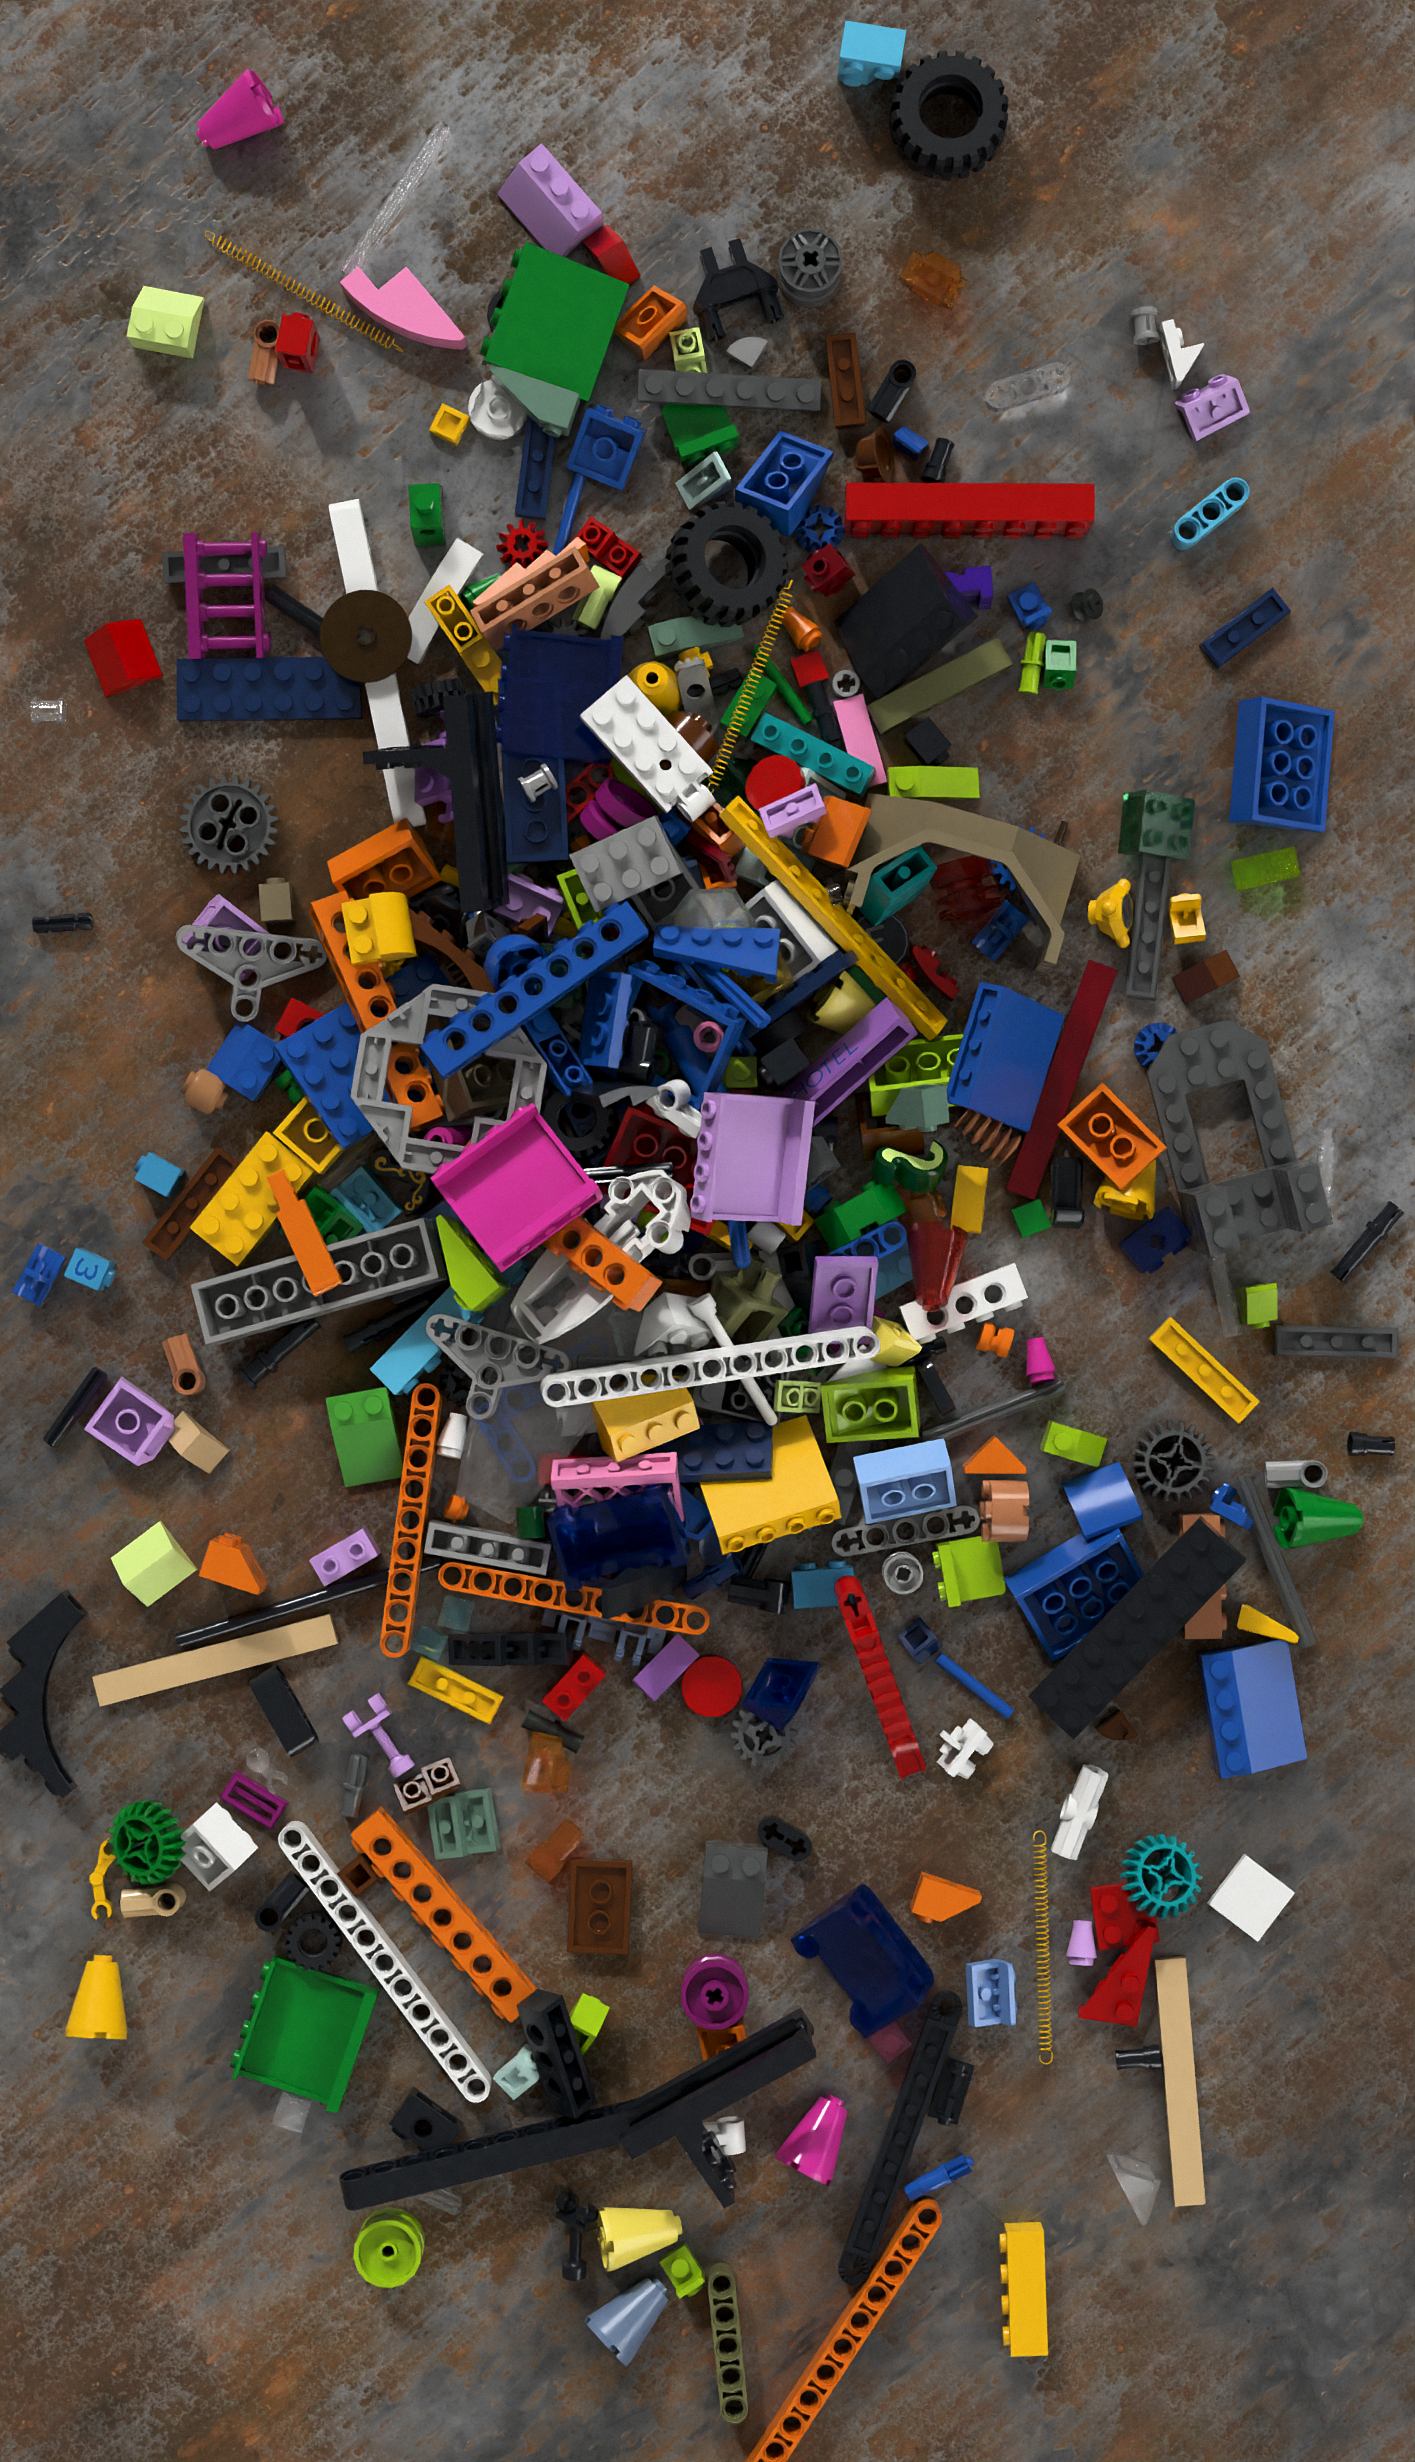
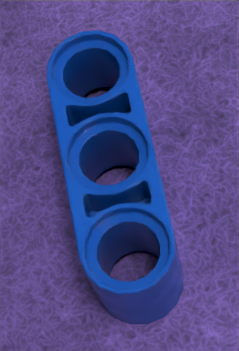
(877, 1239)

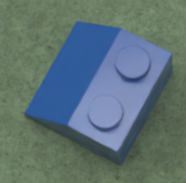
(246, 1061)

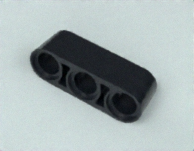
(283, 1710)

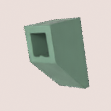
(920, 1107)

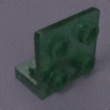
(1156, 824)

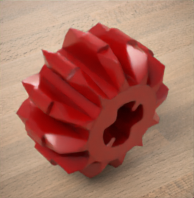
(510, 548)

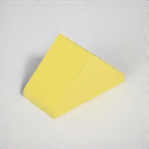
(895, 1343)

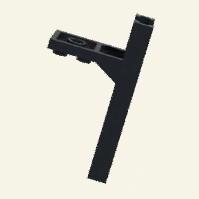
(474, 777)
(710, 2087)

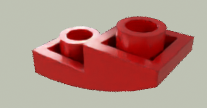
(608, 548)
(927, 964)

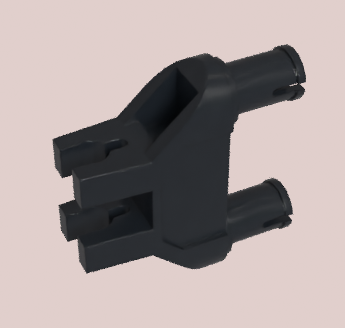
(733, 286)

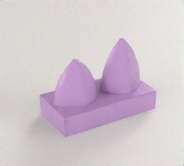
(792, 811)

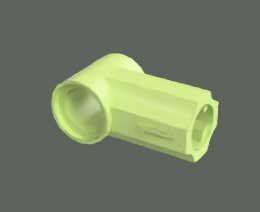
(593, 606)

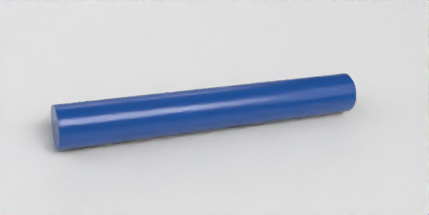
(569, 513)
(974, 1685)

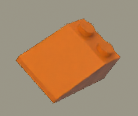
(1111, 1136)

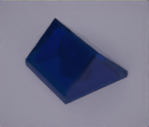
(780, 1690)

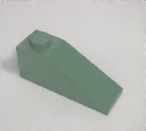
(543, 402)
(683, 633)

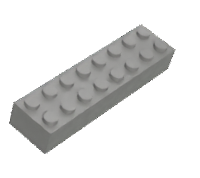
(280, 1295)

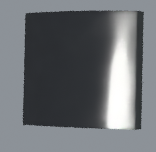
(608, 1092)

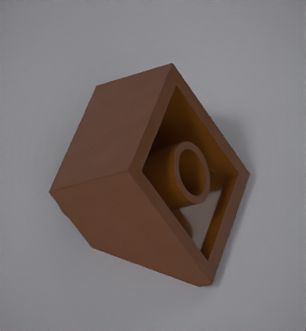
(876, 1134)

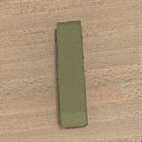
(939, 686)
(730, 2357)

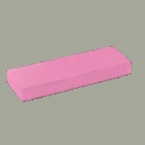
(859, 734)

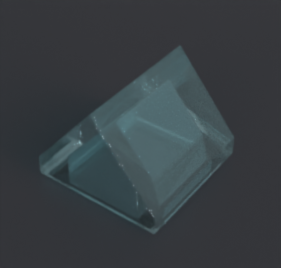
(429, 1643)

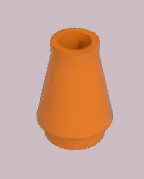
(801, 629)

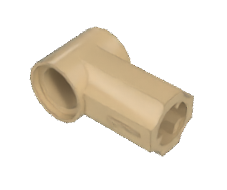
(150, 1900)

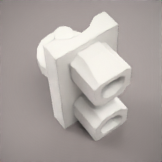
(960, 1746)

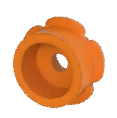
(456, 1509)

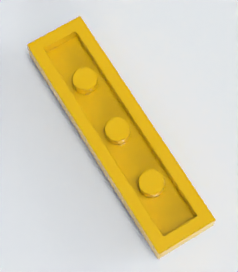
(1203, 1370)

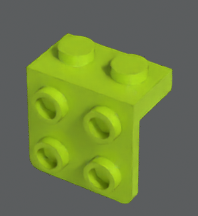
(968, 1570)

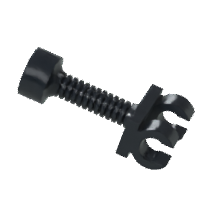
(580, 2222)

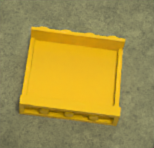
(787, 1504)

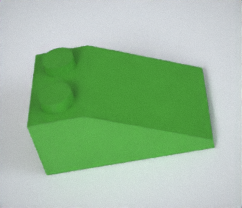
(366, 1436)

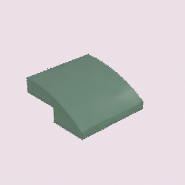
(463, 1824)

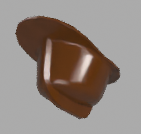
(875, 455)

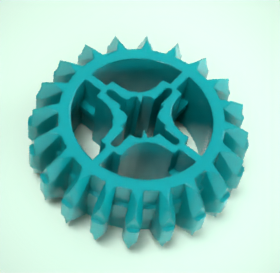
(1170, 1855)

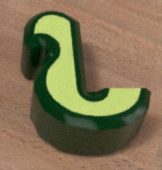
(909, 1170)

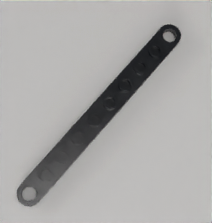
(900, 2137)

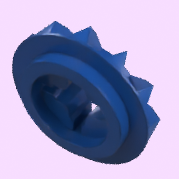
(808, 538)
(1145, 1040)

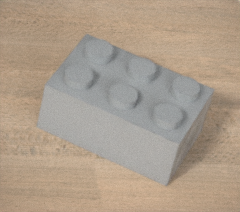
(626, 863)

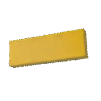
(455, 1689)

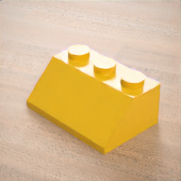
(644, 1420)

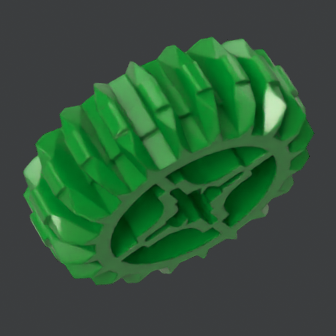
(147, 1842)

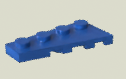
(737, 949)

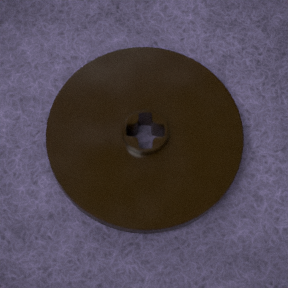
(388, 644)

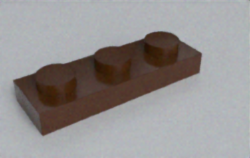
(845, 380)

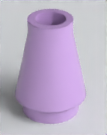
(1081, 1945)

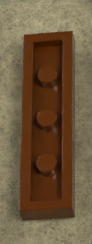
(175, 1223)

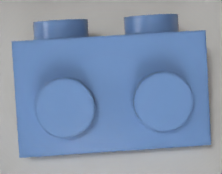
(991, 1993)

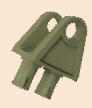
(748, 1304)

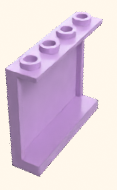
(752, 1158)

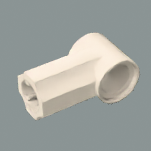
(730, 2134)

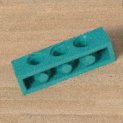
(812, 753)

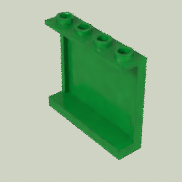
(554, 320)
(304, 2031)

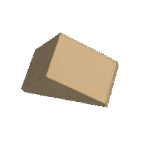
(196, 1443)

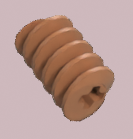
(990, 1134)

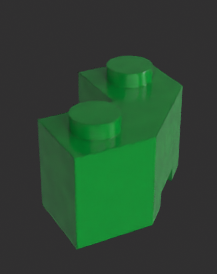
(859, 1215)

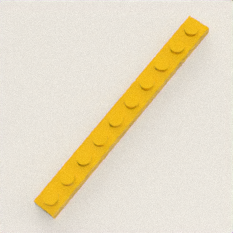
(833, 919)

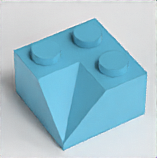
(870, 53)

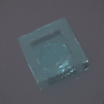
(456, 1613)

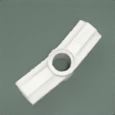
(1079, 1811)

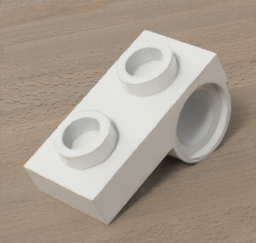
(678, 1112)

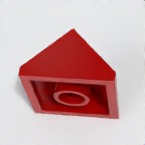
(122, 656)

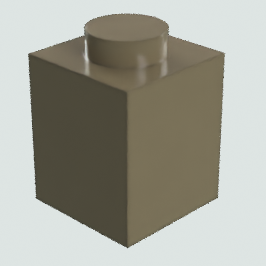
(277, 901)

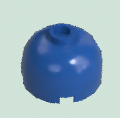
(510, 957)

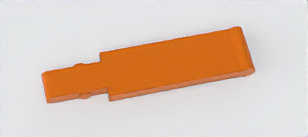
(304, 1236)

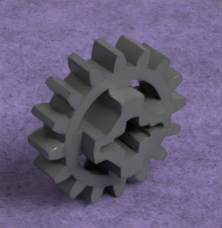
(757, 1752)

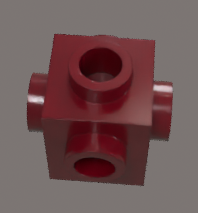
(827, 570)

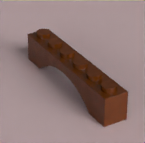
(445, 943)

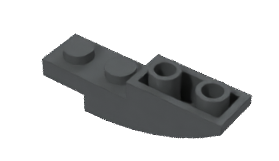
(626, 613)

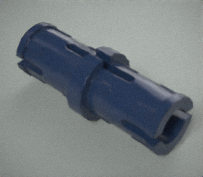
(712, 1577)

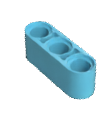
(1219, 503)

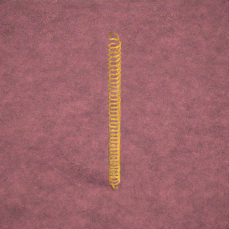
(301, 293)
(750, 679)
(1044, 1950)

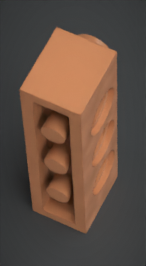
(535, 597)

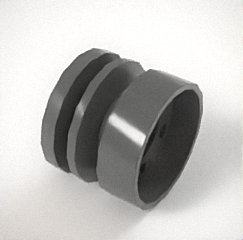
(809, 285)

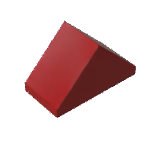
(611, 255)

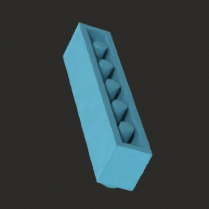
(417, 1352)

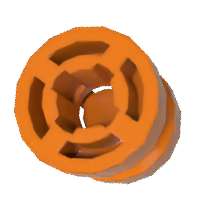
(995, 1339)

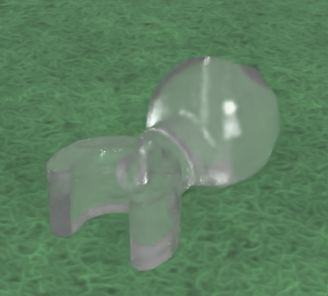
(261, 1764)

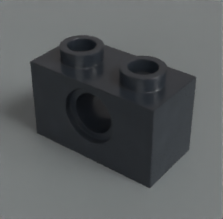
(420, 2107)

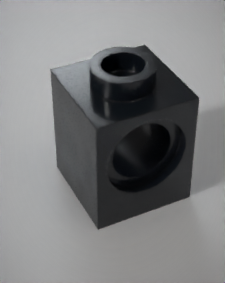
(928, 743)

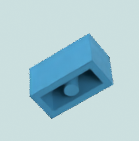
(815, 1585)

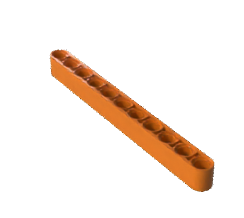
(847, 2329)

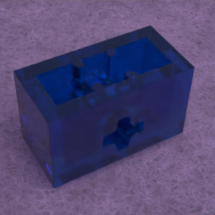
(1137, 1243)

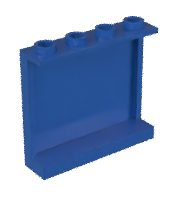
(1004, 1056)

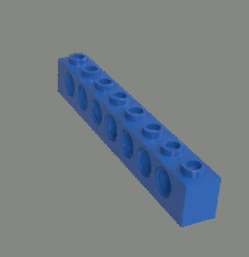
(450, 1061)

